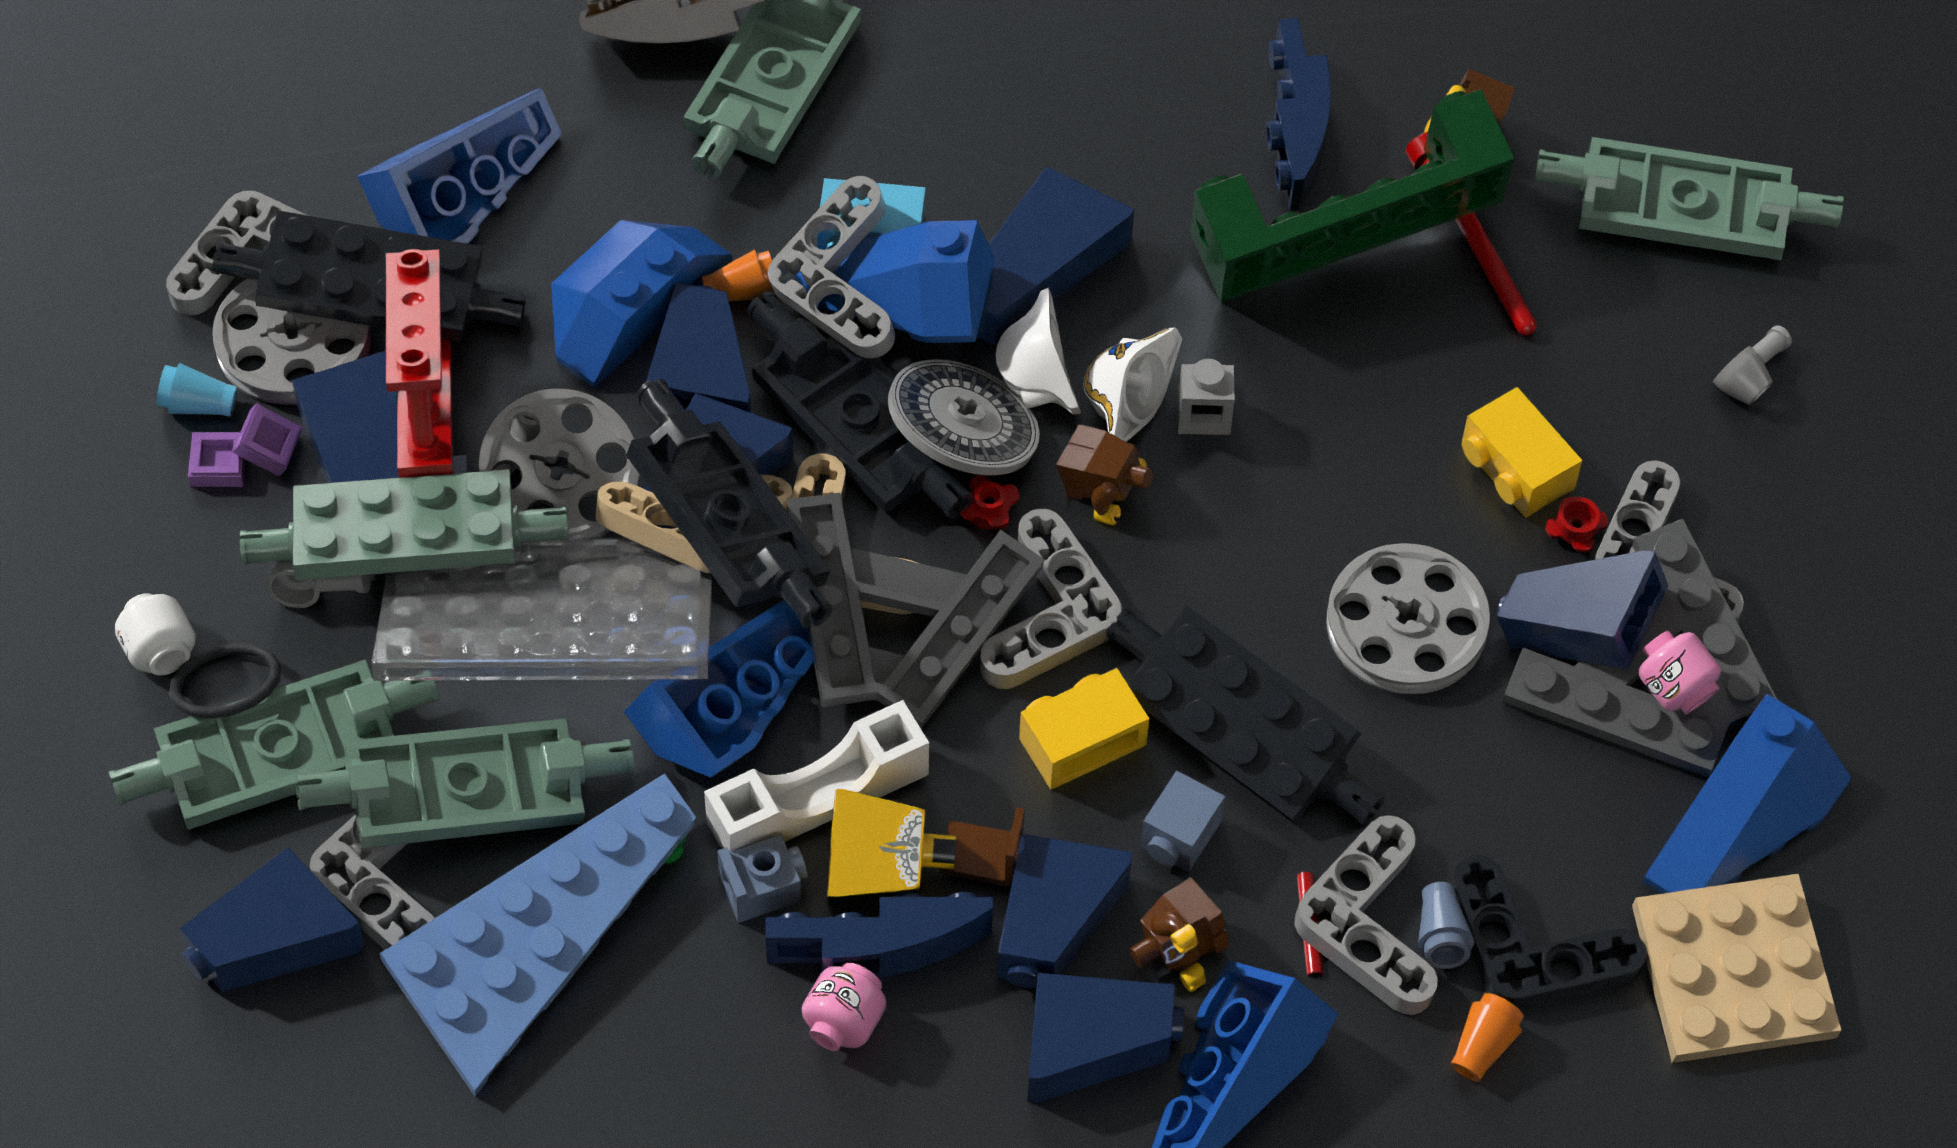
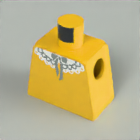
(881, 846)

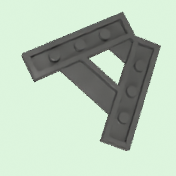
(963, 608)
(1600, 697)

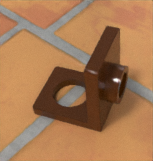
(986, 852)

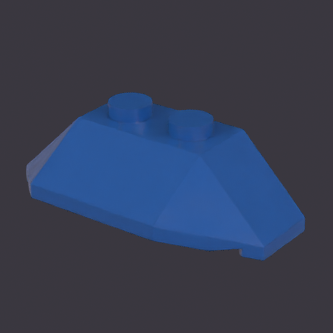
(622, 292)

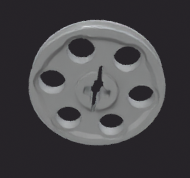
(270, 341)
(553, 442)
(1407, 640)

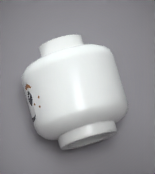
(155, 633)

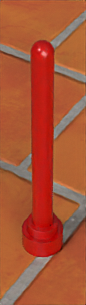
(1485, 254)

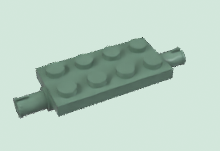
(768, 79)
(1687, 197)
(403, 526)
(254, 755)
(464, 781)

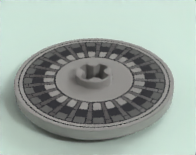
(963, 417)

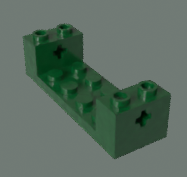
(1463, 175)

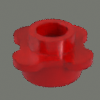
(1579, 511)
(990, 515)

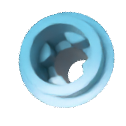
(193, 392)

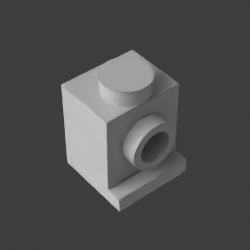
(1206, 384)

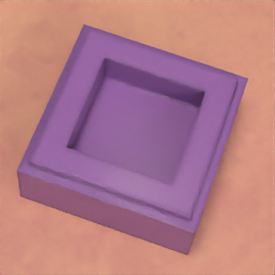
(267, 439)
(213, 461)

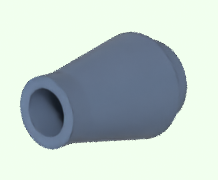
(1443, 928)

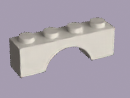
(872, 759)

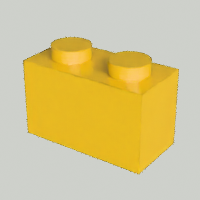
(1520, 452)
(1083, 727)

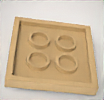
(1736, 968)

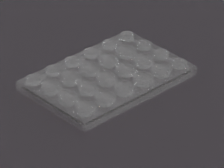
(551, 615)

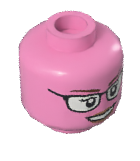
(1679, 671)
(844, 1006)

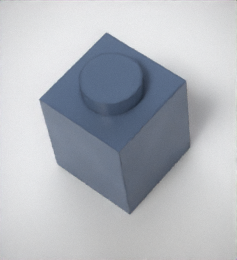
(1182, 822)

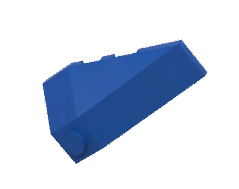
(462, 174)
(923, 277)
(723, 717)
(1759, 797)
(1251, 1044)

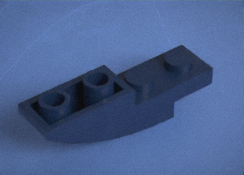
(1299, 114)
(904, 938)

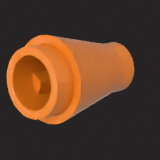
(743, 277)
(1486, 1035)

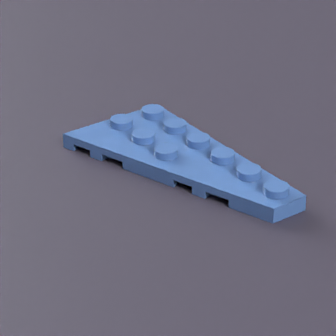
(516, 943)

